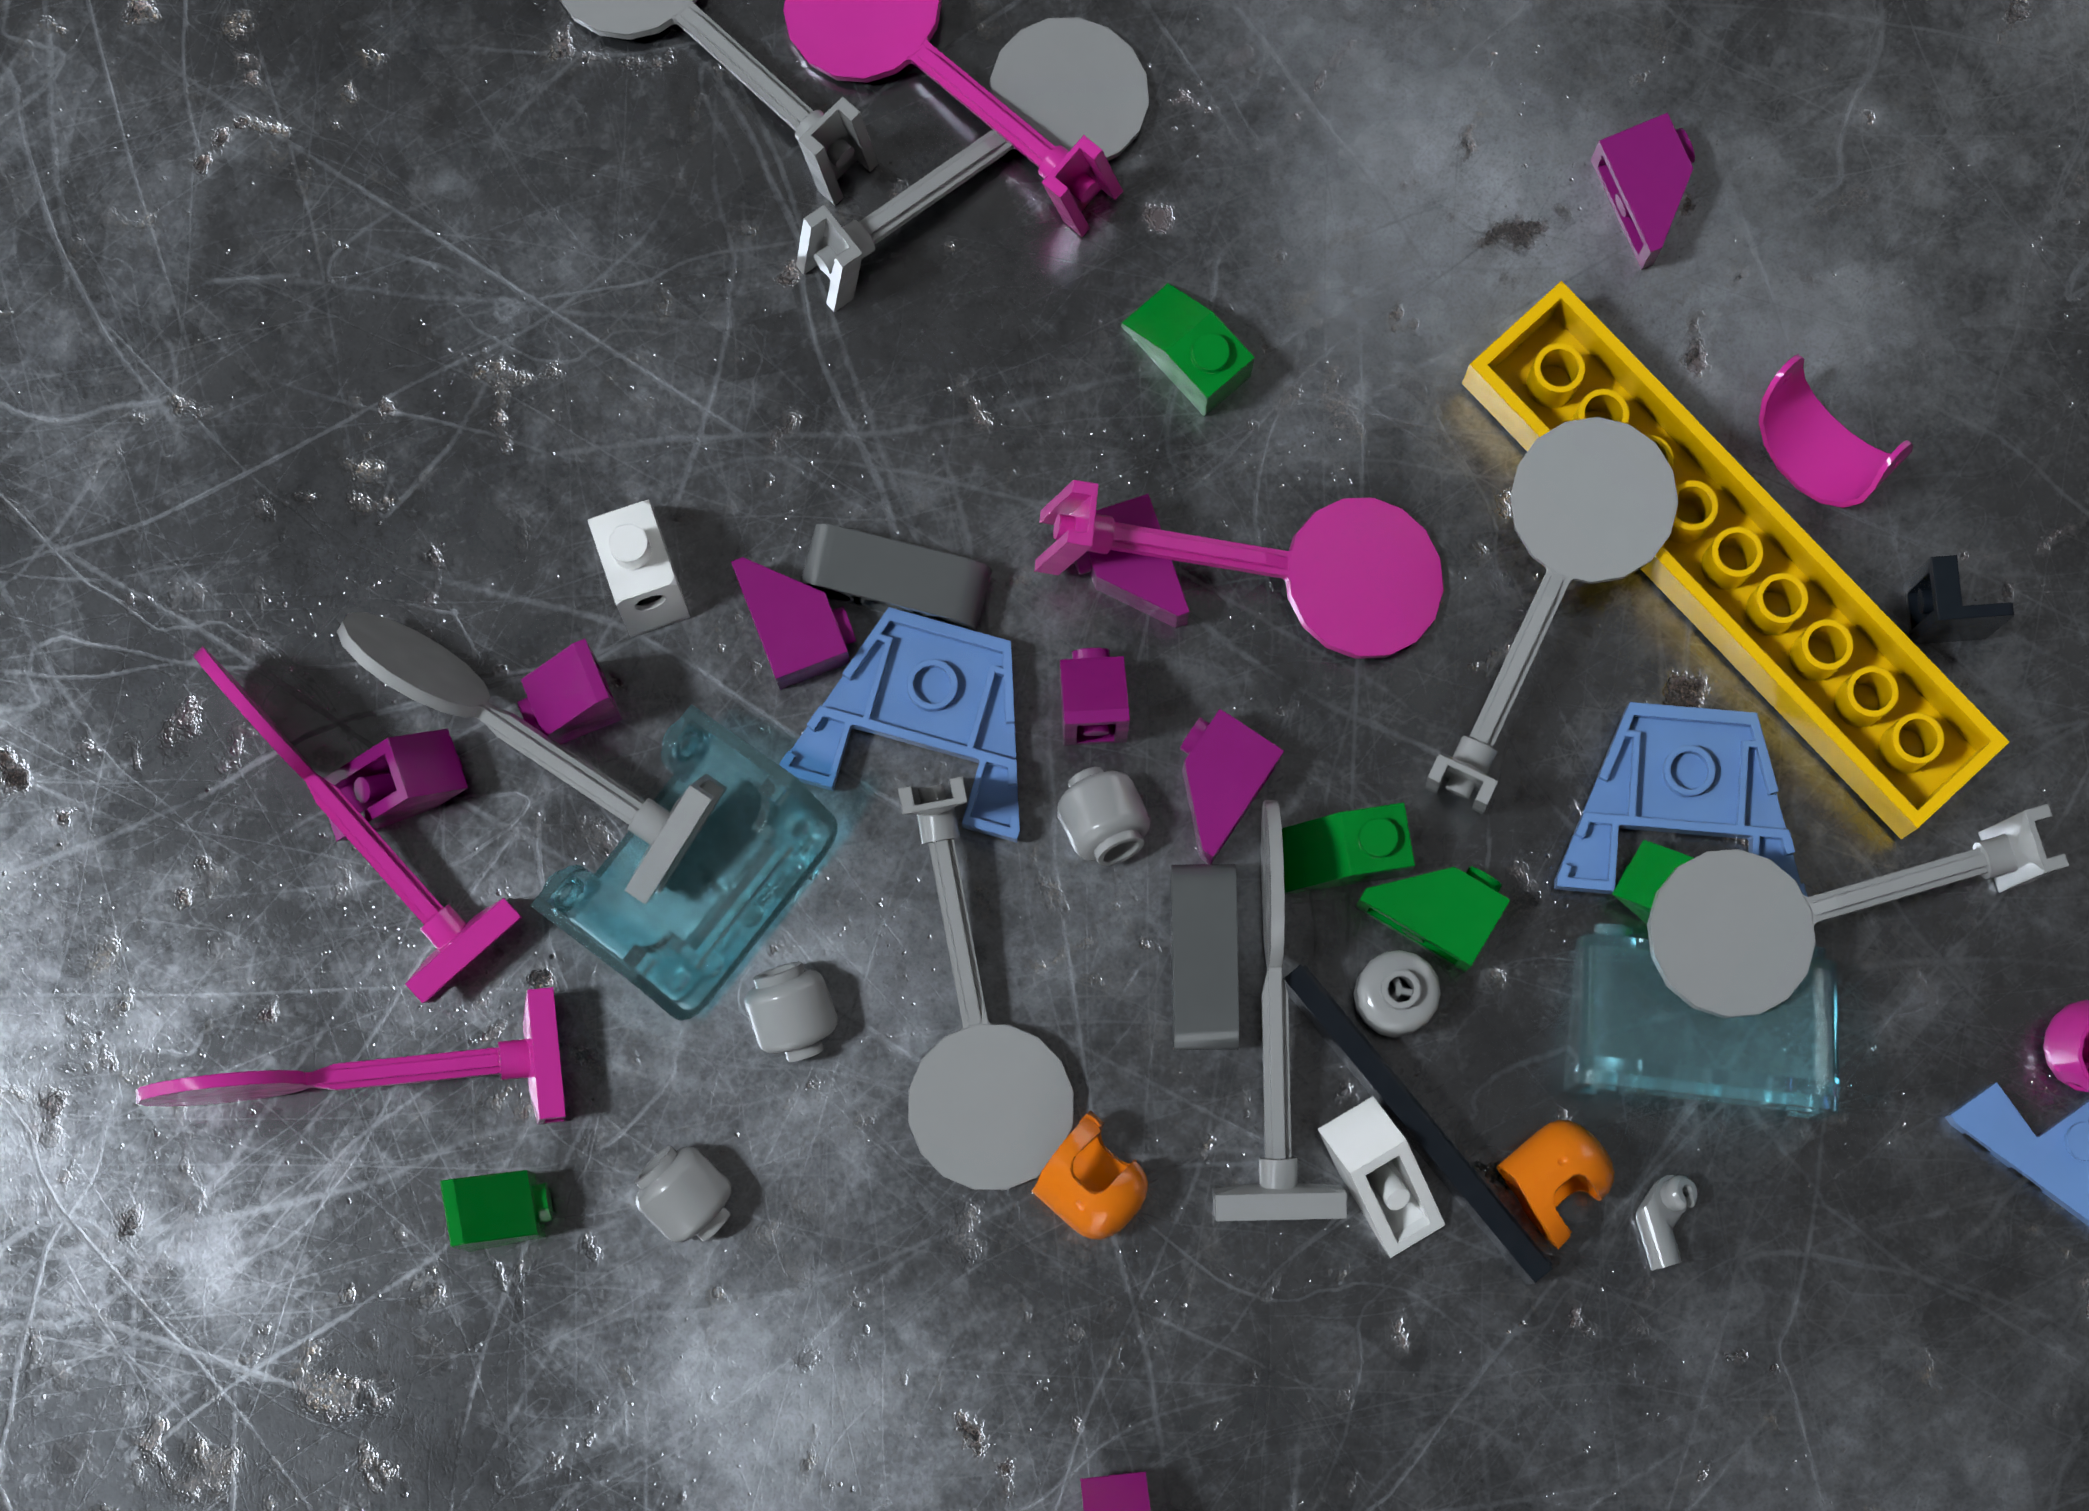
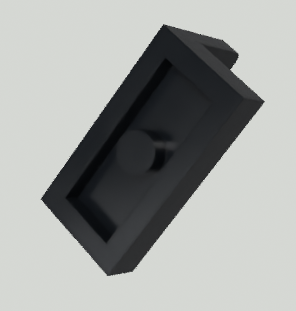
(1937, 609)

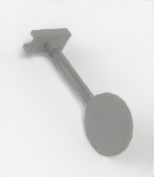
(1059, 79)
(827, 140)
(1591, 510)
(447, 684)
(1742, 936)
(989, 1096)
(1278, 1191)

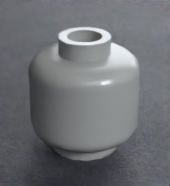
(1103, 816)
(1380, 1009)
(791, 1011)
(683, 1194)

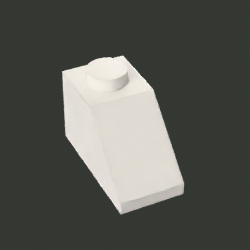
(1382, 1176)

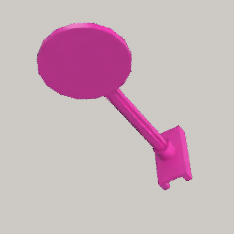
(884, 36)
(1353, 573)
(455, 940)
(531, 1058)

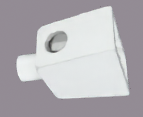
(638, 567)

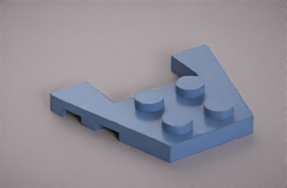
(930, 690)
(1683, 776)
(2052, 1160)

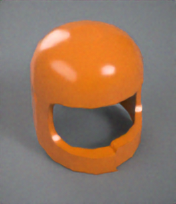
(1552, 1167)
(1090, 1184)

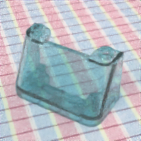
(724, 892)
(1650, 1042)

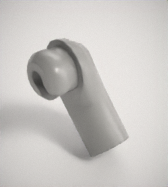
(1659, 1215)

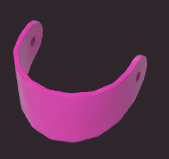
(1815, 447)

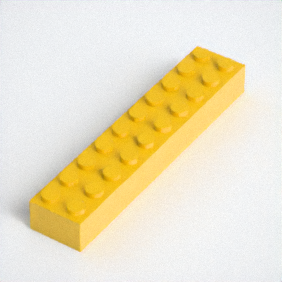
(1753, 574)

